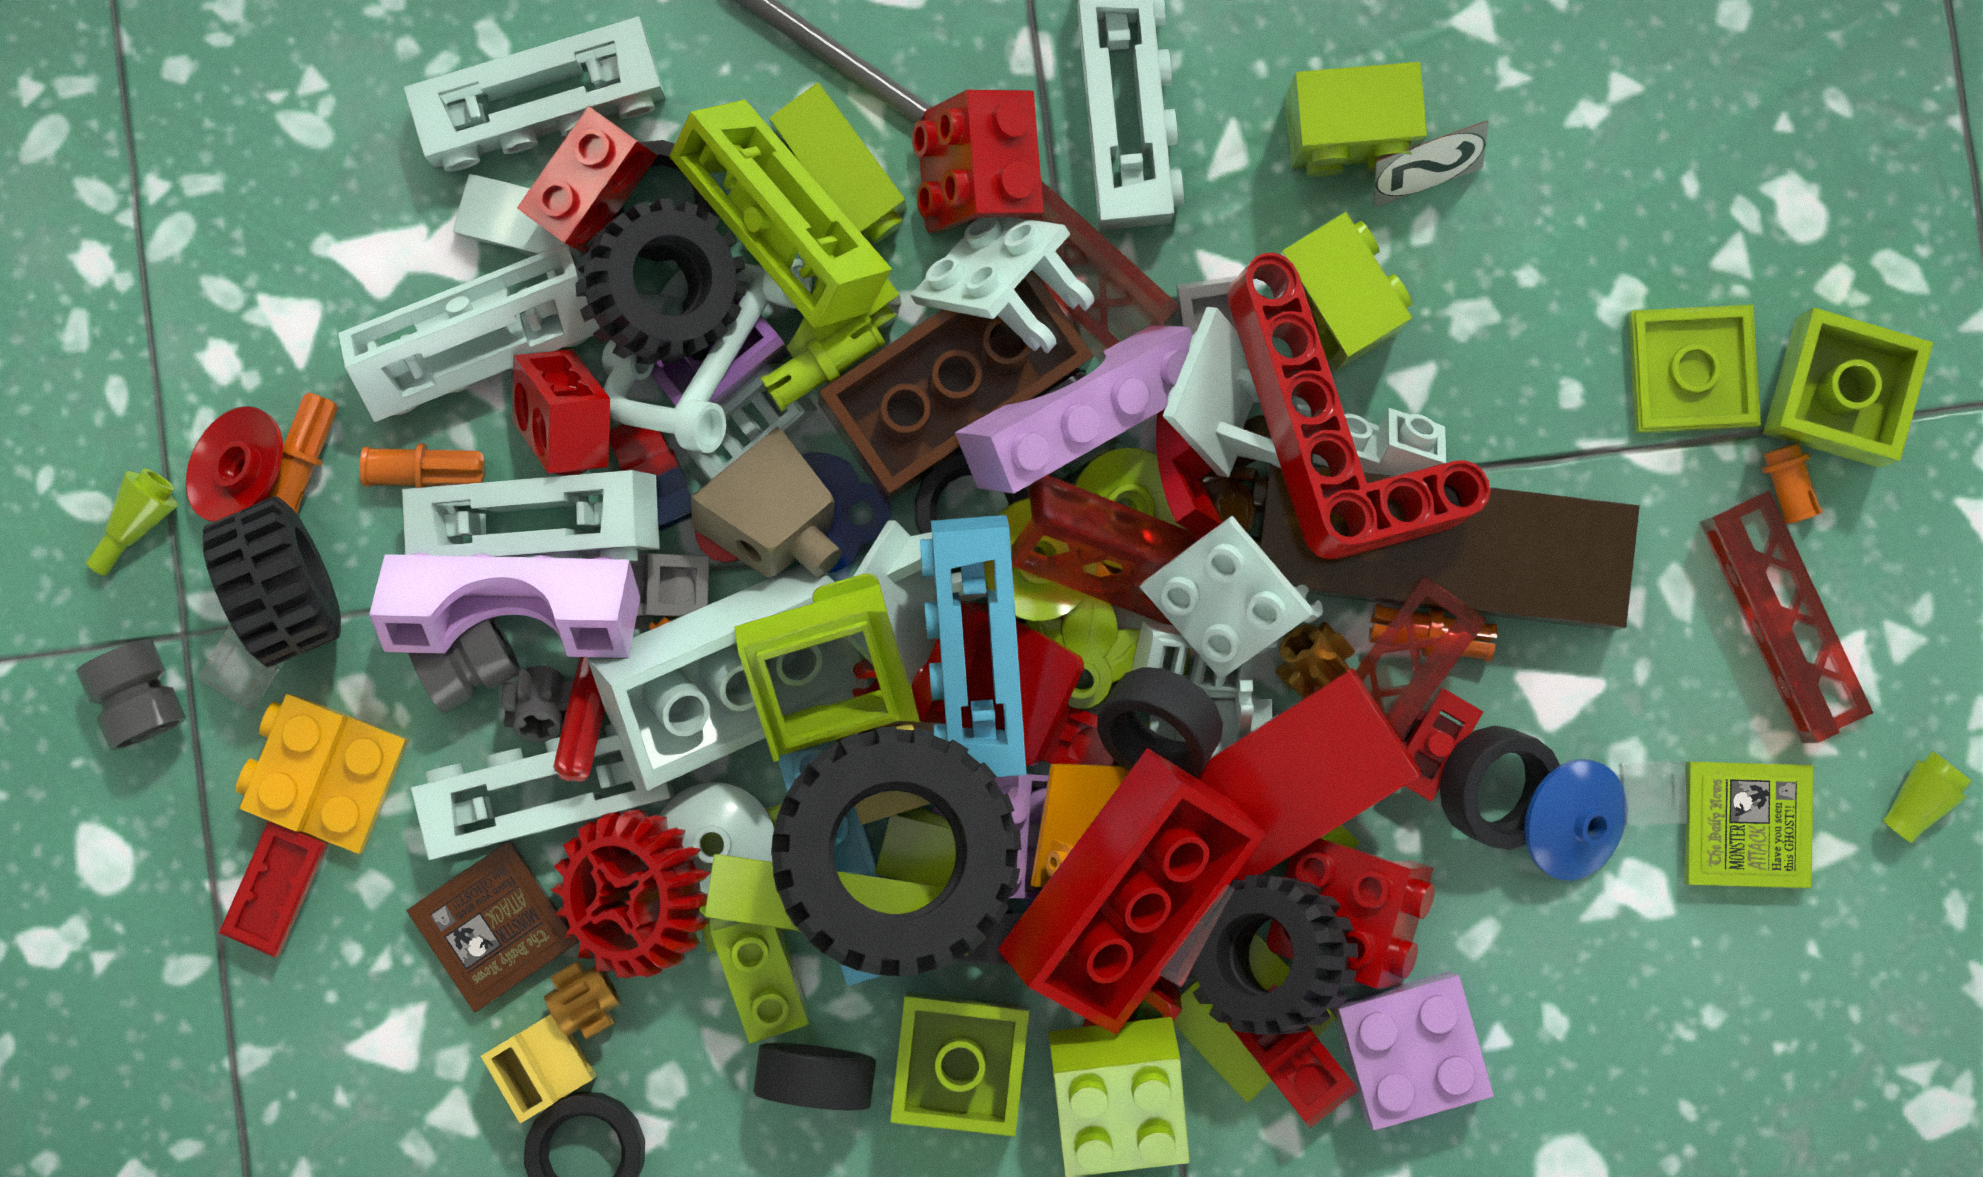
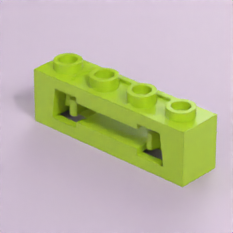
(780, 212)

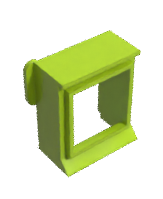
(836, 612)

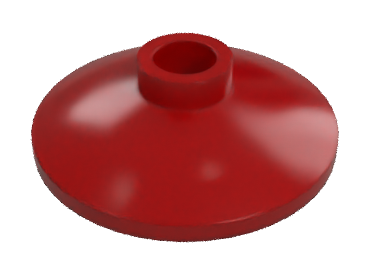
(234, 463)

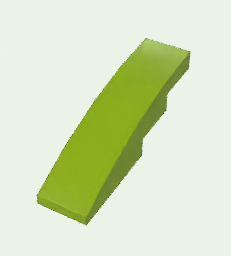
(747, 893)

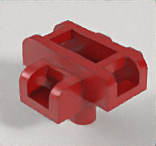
(1437, 737)

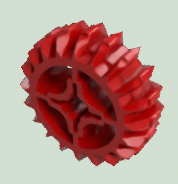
(661, 908)

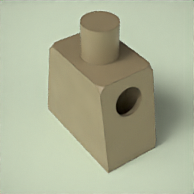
(769, 510)

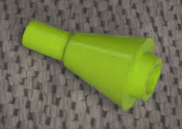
(139, 506)

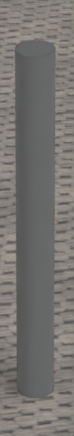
(839, 57)

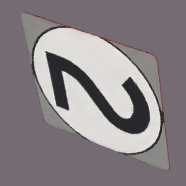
(1430, 164)

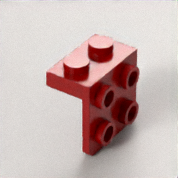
(978, 158)
(1045, 671)
(1379, 899)

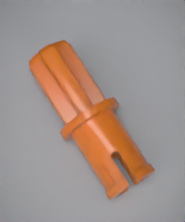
(303, 448)
(421, 467)

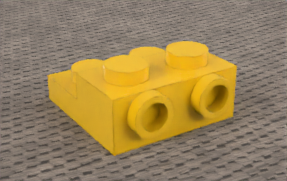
(321, 772)

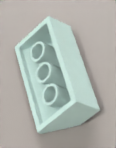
(686, 691)

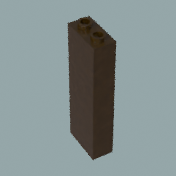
(1512, 559)

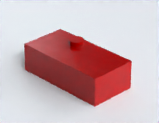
(1130, 892)

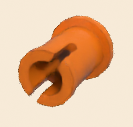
(1792, 483)

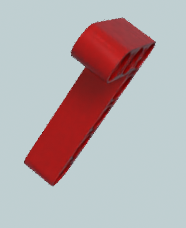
(1327, 430)

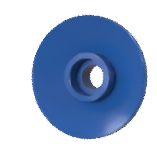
(1575, 819)

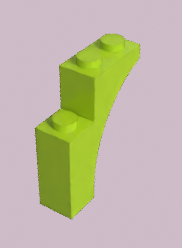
(852, 179)

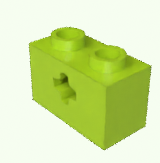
(760, 977)

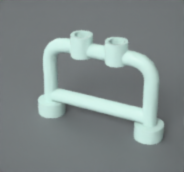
(694, 420)

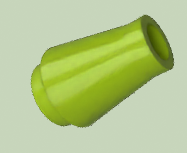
(1926, 796)

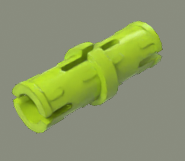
(822, 361)

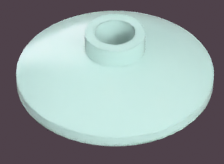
(725, 811)

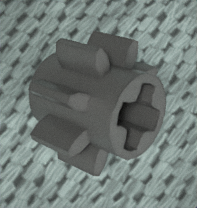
(537, 703)

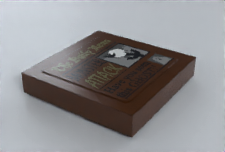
(492, 926)

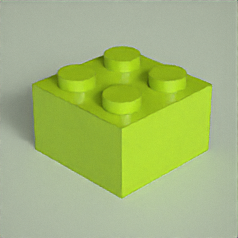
(1354, 116)
(1348, 290)
(1848, 388)
(960, 1064)
(1119, 1097)

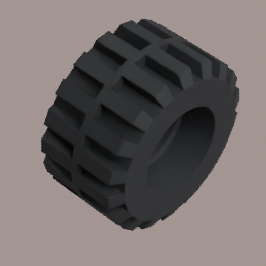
(700, 255)
(271, 582)
(1317, 964)

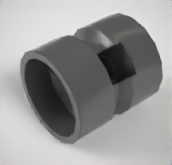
(474, 658)
(131, 694)

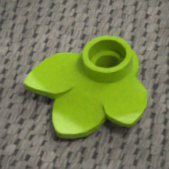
(1094, 636)

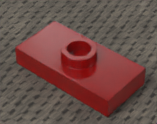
(273, 888)

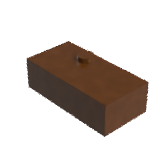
(939, 377)

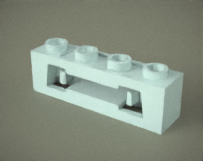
(519, 126)
(1137, 200)
(466, 334)
(625, 516)
(444, 815)

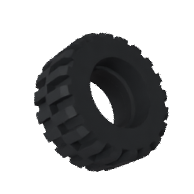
(982, 835)

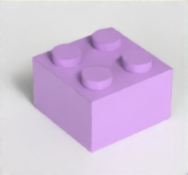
(1412, 1050)

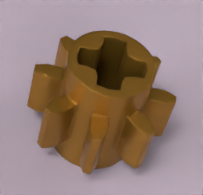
(1312, 657)
(582, 1000)

